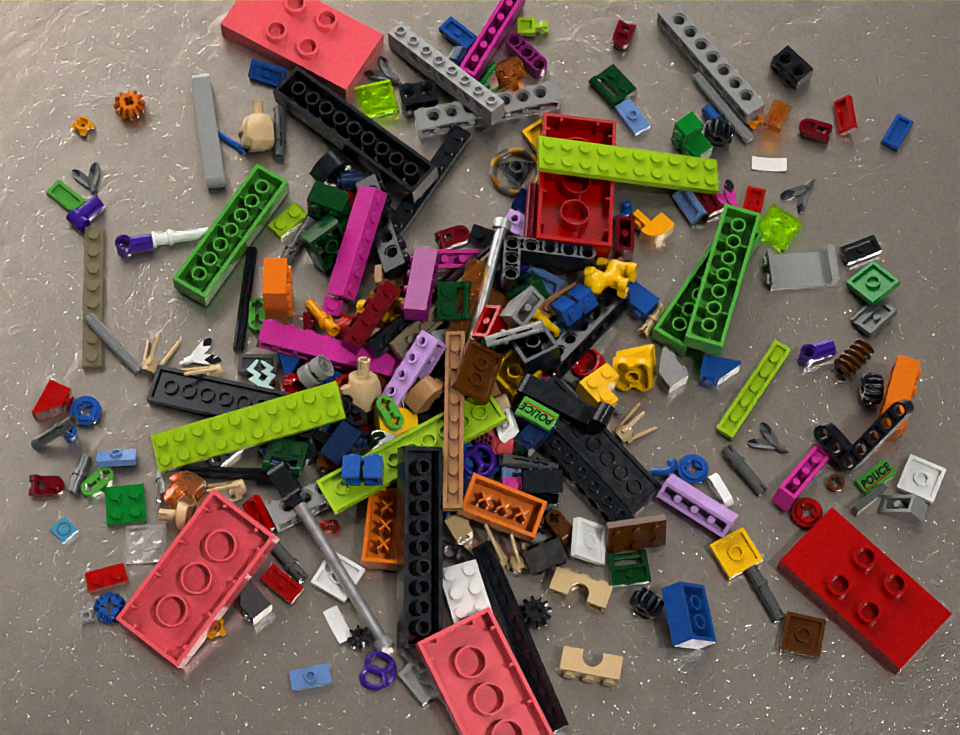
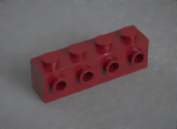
(371, 317)

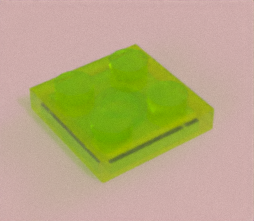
(377, 99)
(779, 227)

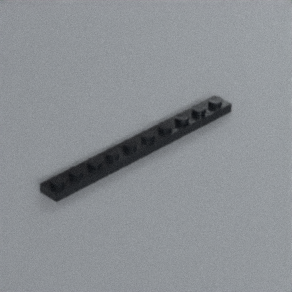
(380, 341)
(519, 635)

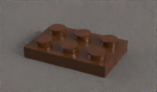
(477, 372)
(636, 533)

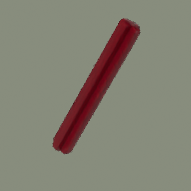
(530, 210)

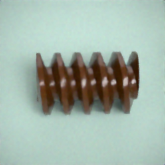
(852, 358)

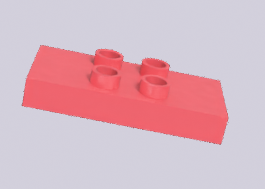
(306, 36)
(197, 579)
(481, 679)

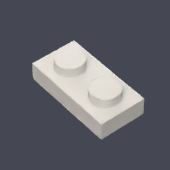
(509, 428)

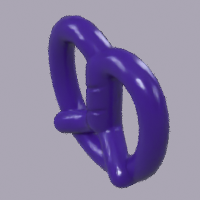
(478, 460)
(378, 671)

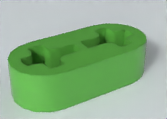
(253, 315)
(393, 411)
(96, 478)

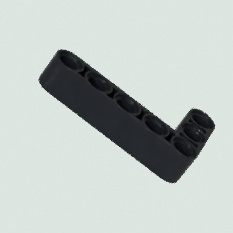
(540, 252)
(566, 405)
(868, 439)

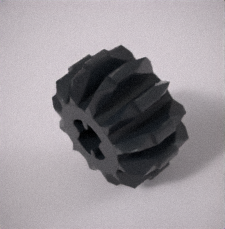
(719, 131)
(871, 388)
(646, 602)
(540, 617)

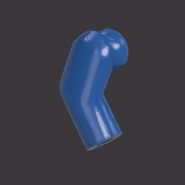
(626, 209)
(666, 470)

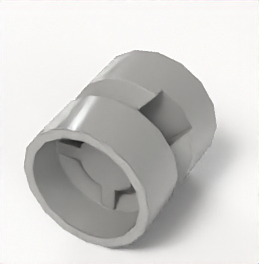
(315, 371)

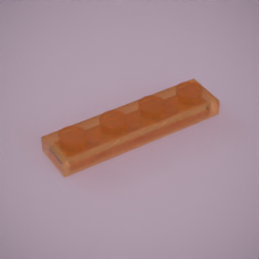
(473, 272)

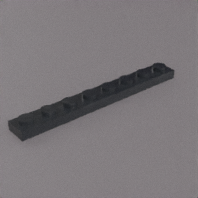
(443, 160)

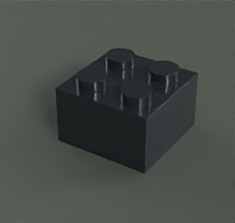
(535, 350)
(544, 484)

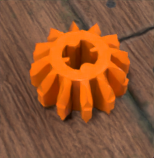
(129, 105)

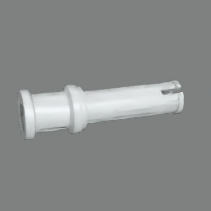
(171, 237)

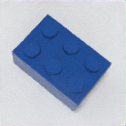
(688, 615)

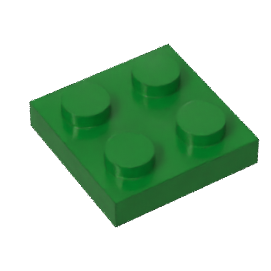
(873, 283)
(125, 505)

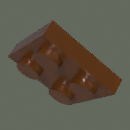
(802, 635)

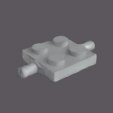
(418, 679)

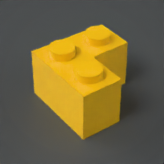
(598, 386)

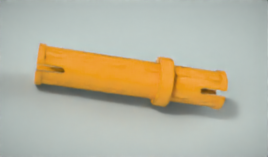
(325, 321)

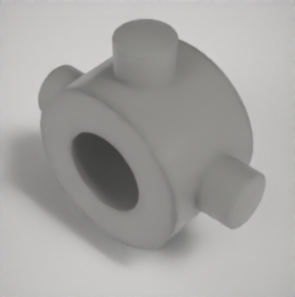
(86, 616)

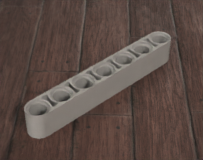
(208, 131)

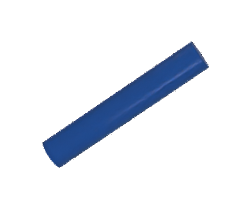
(231, 142)

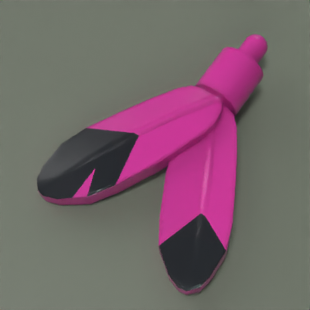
(729, 197)

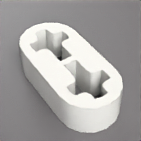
(720, 490)

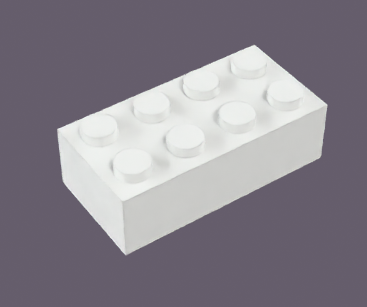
(464, 590)

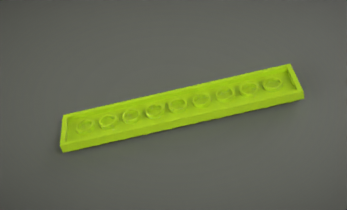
(627, 165)
(477, 421)
(248, 427)

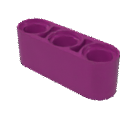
(524, 48)

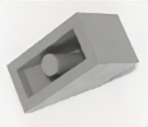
(522, 307)
(903, 507)

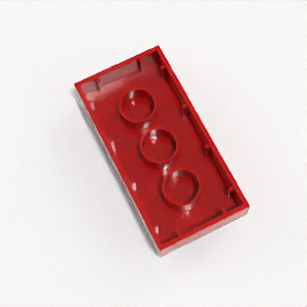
(573, 206)
(864, 590)

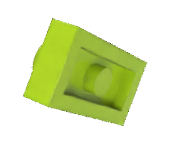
(288, 220)

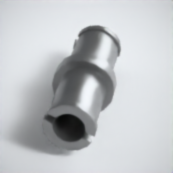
(79, 474)

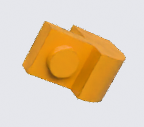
(655, 230)

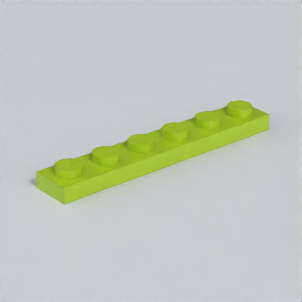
(753, 389)

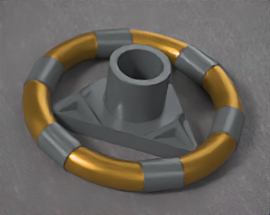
(514, 170)

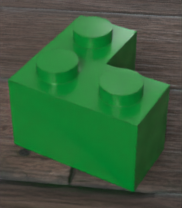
(688, 137)

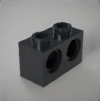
(794, 64)
(419, 99)

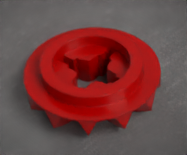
(805, 504)

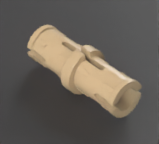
(651, 321)

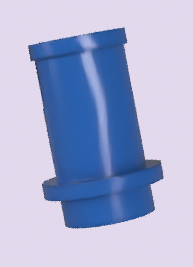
(710, 112)
(71, 435)

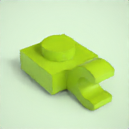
(527, 26)

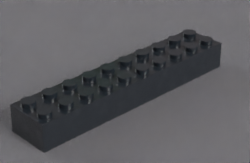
(356, 134)
(419, 544)

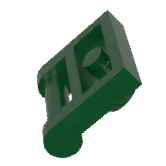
(616, 82)
(448, 301)
(289, 451)
(628, 574)

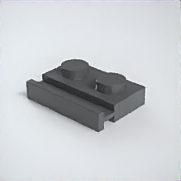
(873, 318)

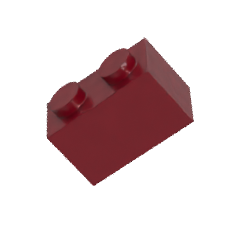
(624, 237)

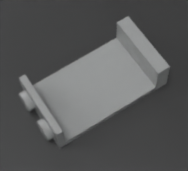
(801, 269)

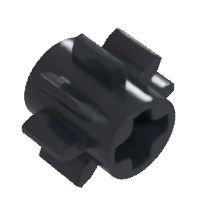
(360, 643)

